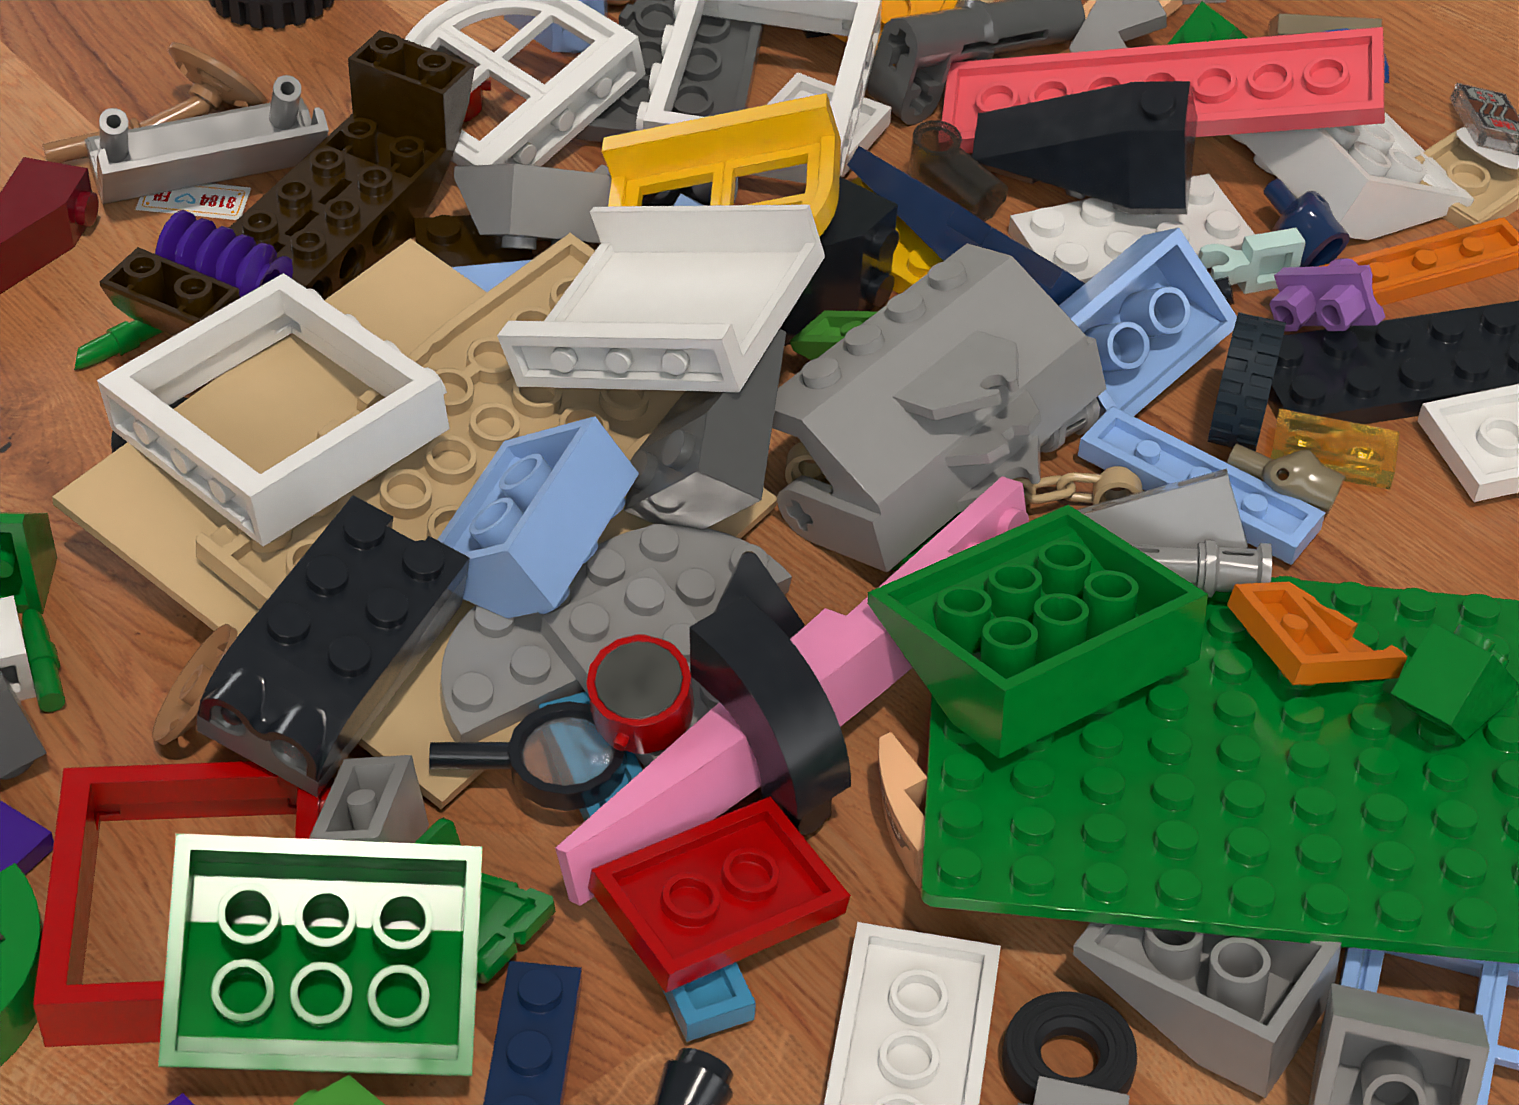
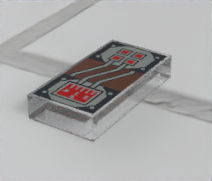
(1488, 117)

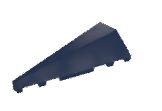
(949, 226)

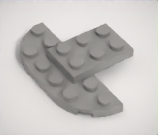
(634, 584)

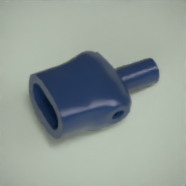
(1313, 220)

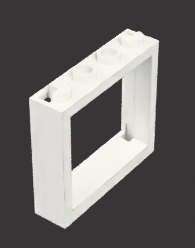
(850, 18)
(313, 477)

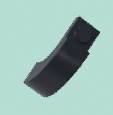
(777, 705)

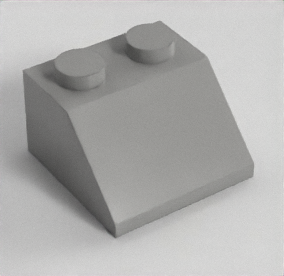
(532, 202)
(1396, 1052)

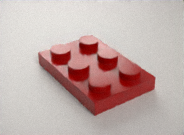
(718, 893)

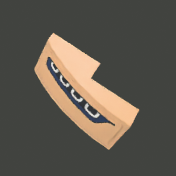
(903, 803)

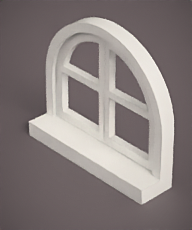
(553, 110)

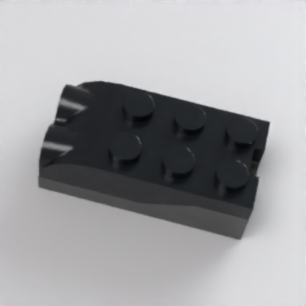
(332, 646)

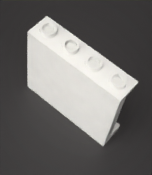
(671, 299)

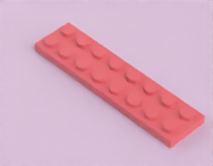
(1234, 82)

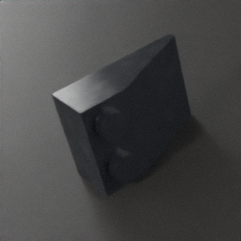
(856, 259)

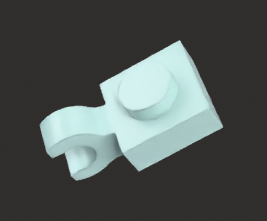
(1257, 261)

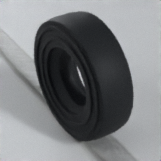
(1074, 1016)

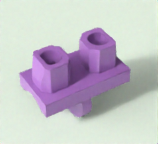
(1326, 296)

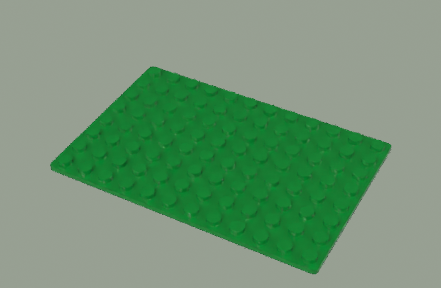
(1251, 800)

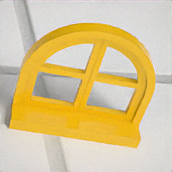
(731, 147)

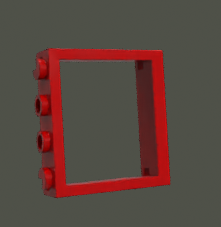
(131, 1011)

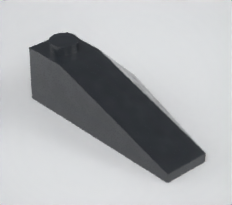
(1106, 143)

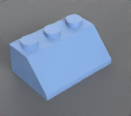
(1150, 318)
(538, 516)

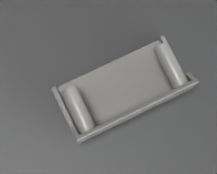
(203, 147)

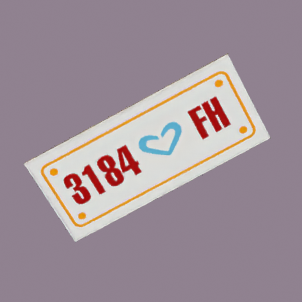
(201, 200)

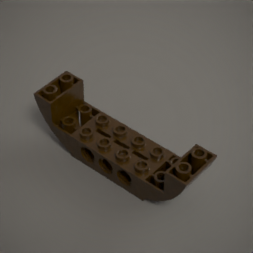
(343, 200)

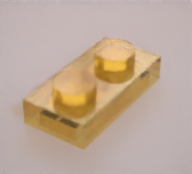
(1356, 450)

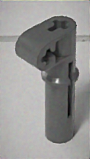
(974, 30)

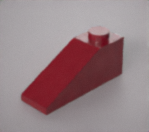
(42, 216)

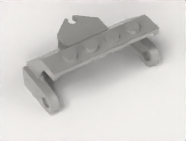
(932, 406)

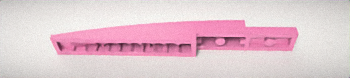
(713, 760)

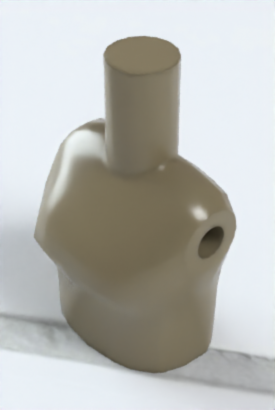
(1306, 479)

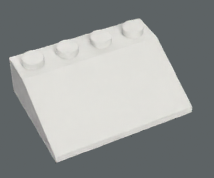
(1362, 174)

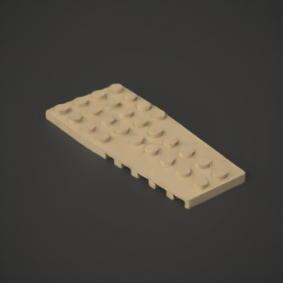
(482, 413)

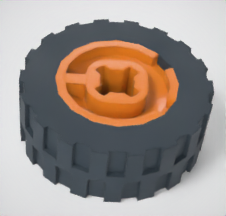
(1246, 381)

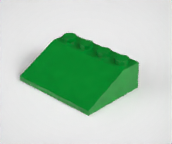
(1041, 627)
(321, 956)

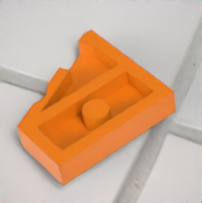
(1307, 638)

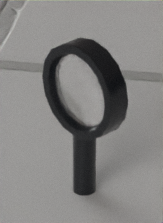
(551, 755)

